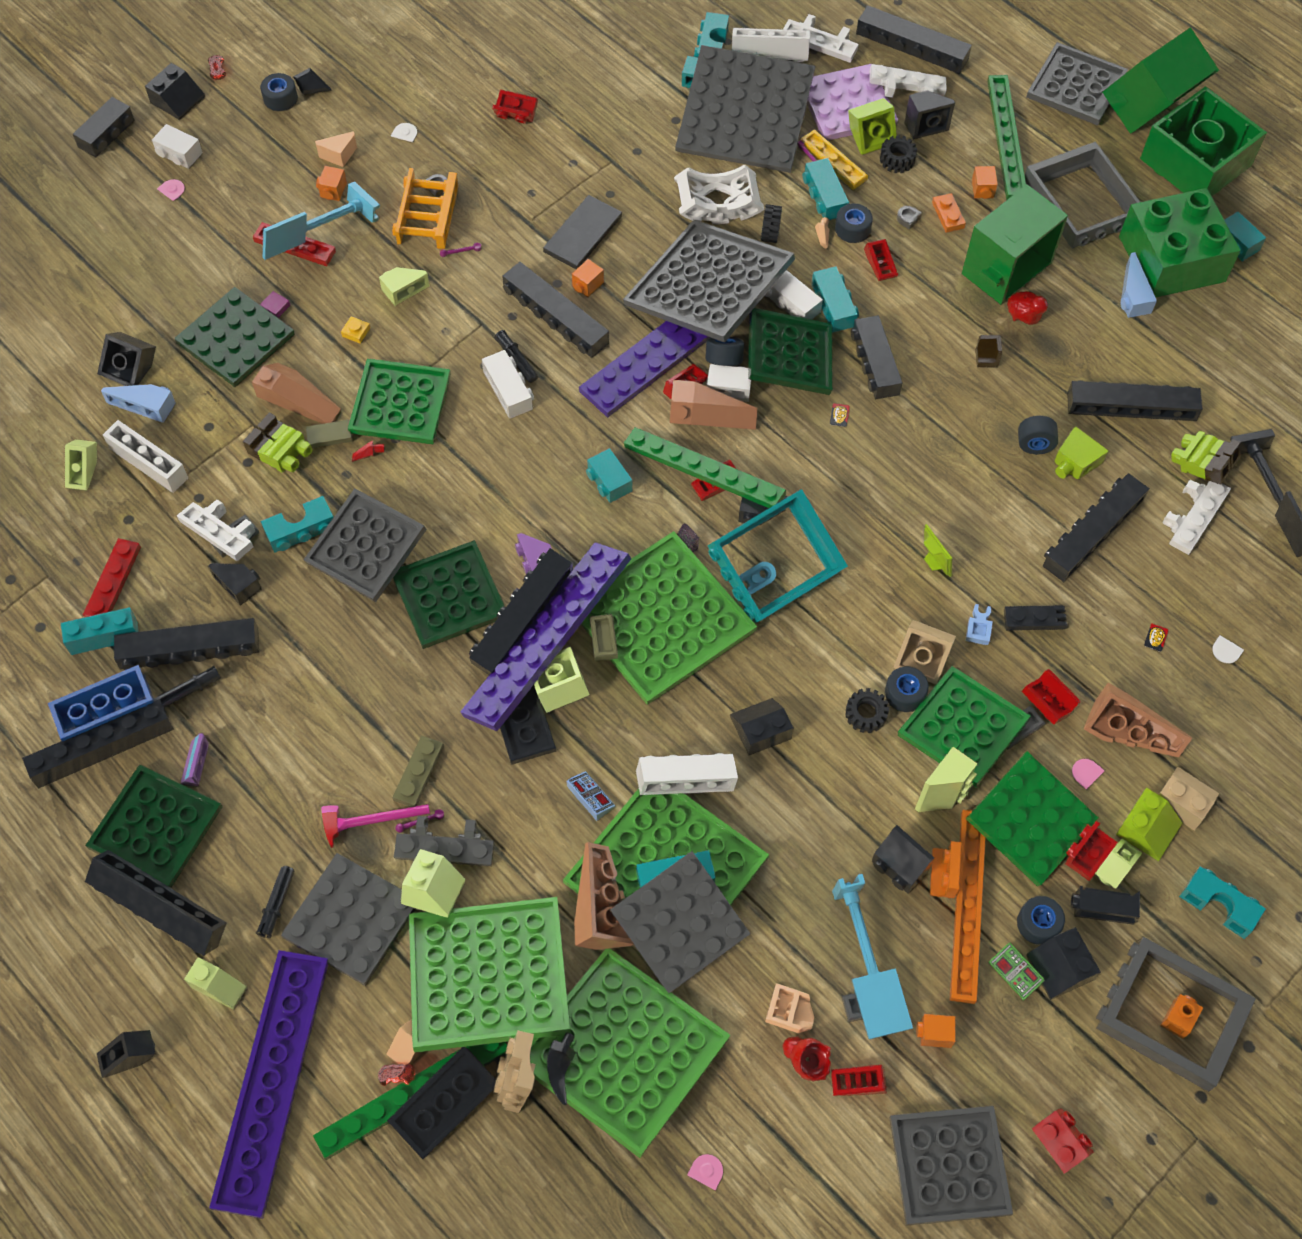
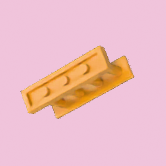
(442, 217)

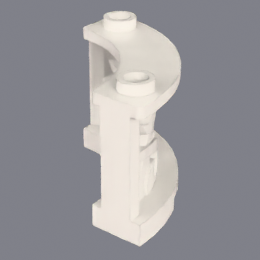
(697, 185)

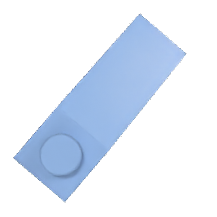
(1136, 294)
(142, 399)

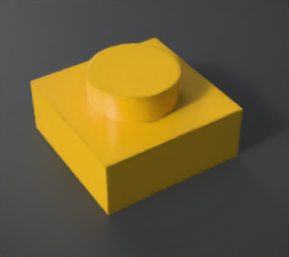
(355, 329)

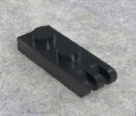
(1035, 618)

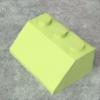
(948, 783)

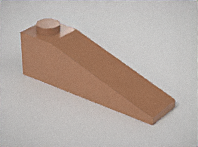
(294, 392)
(704, 406)
(1127, 721)
(597, 894)

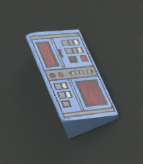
(590, 795)

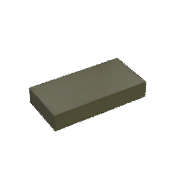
(328, 434)
(603, 637)

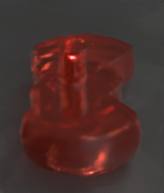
(216, 68)
(396, 1074)

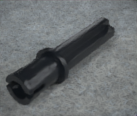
(512, 350)
(197, 682)
(275, 902)

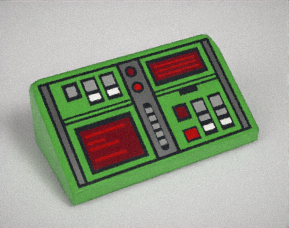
(1016, 971)

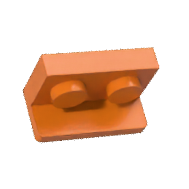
(945, 871)

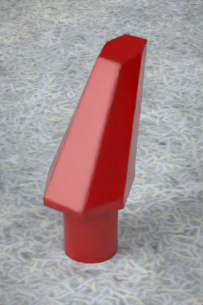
(368, 451)

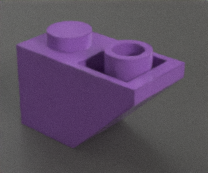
(530, 550)

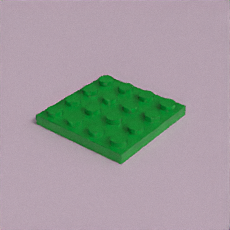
(399, 401)
(964, 717)
(1031, 818)

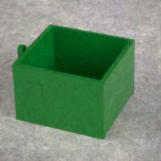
(1160, 80)
(1013, 244)

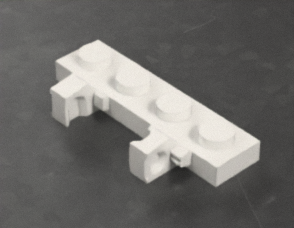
(821, 41)
(905, 79)
(206, 523)
(1191, 527)

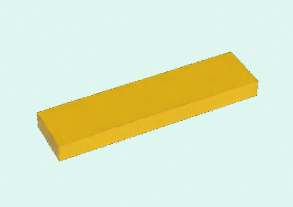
(843, 167)

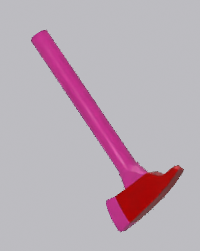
(334, 825)

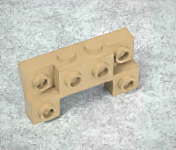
(515, 1073)

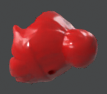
(1027, 307)
(799, 1049)

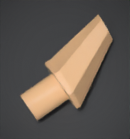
(823, 232)

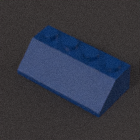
(100, 702)

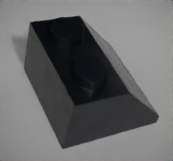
(174, 91)
(928, 114)
(125, 359)
(762, 726)
(902, 860)
(1064, 963)

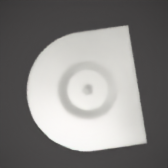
(405, 132)
(1226, 651)

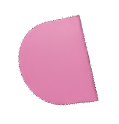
(172, 189)
(1086, 772)
(707, 1170)

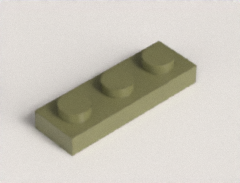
(418, 771)

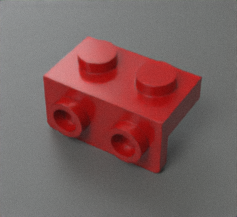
(515, 106)
(1051, 697)
(1090, 852)
(1063, 1139)

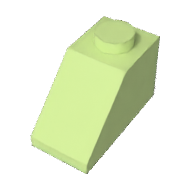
(403, 283)
(80, 463)
(1118, 863)
(215, 983)

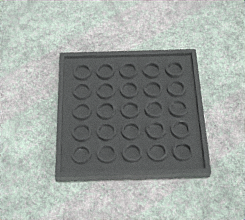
(745, 108)
(709, 280)

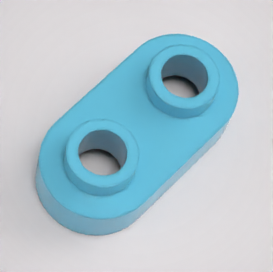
(753, 578)

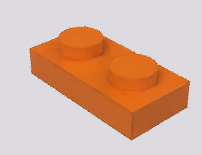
(948, 212)

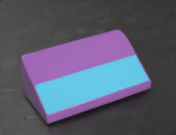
(195, 761)

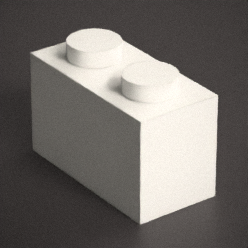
(177, 146)
(730, 381)

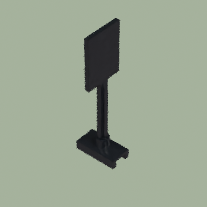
(1288, 514)

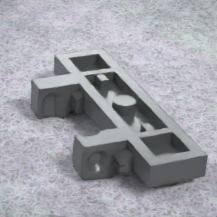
(465, 849)

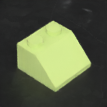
(561, 682)
(432, 884)

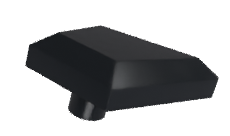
(310, 82)

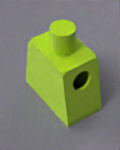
(1079, 455)

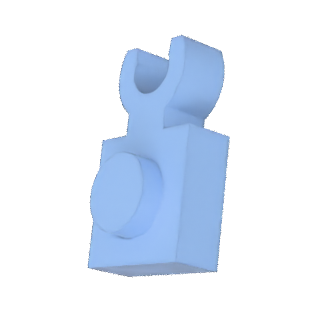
(979, 627)

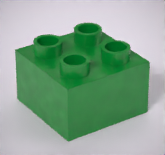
(1202, 144)
(1180, 242)

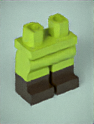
(277, 444)
(1207, 456)

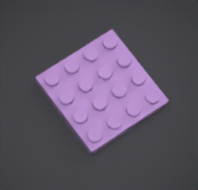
(837, 93)

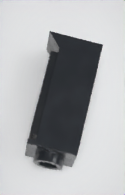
(1106, 905)

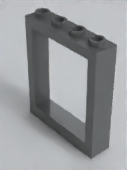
(1073, 161)
(1207, 1077)

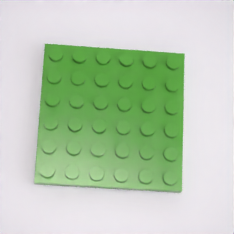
(669, 618)
(670, 827)
(487, 974)
(633, 1051)

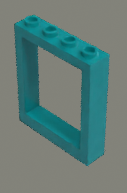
(816, 535)

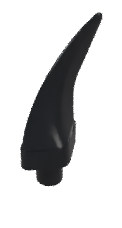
(558, 1061)

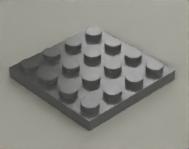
(1075, 83)
(365, 545)
(349, 919)
(680, 922)
(950, 1165)

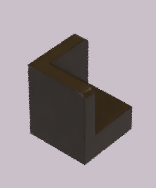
(988, 351)

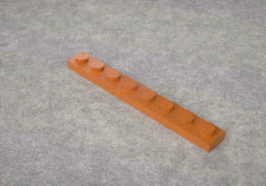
(968, 914)

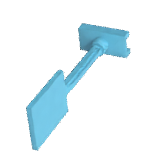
(293, 230)
(878, 992)

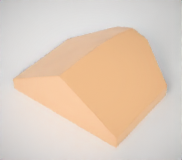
(790, 1009)

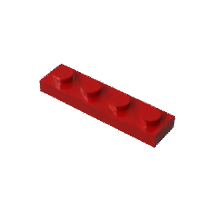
(310, 250)
(112, 578)

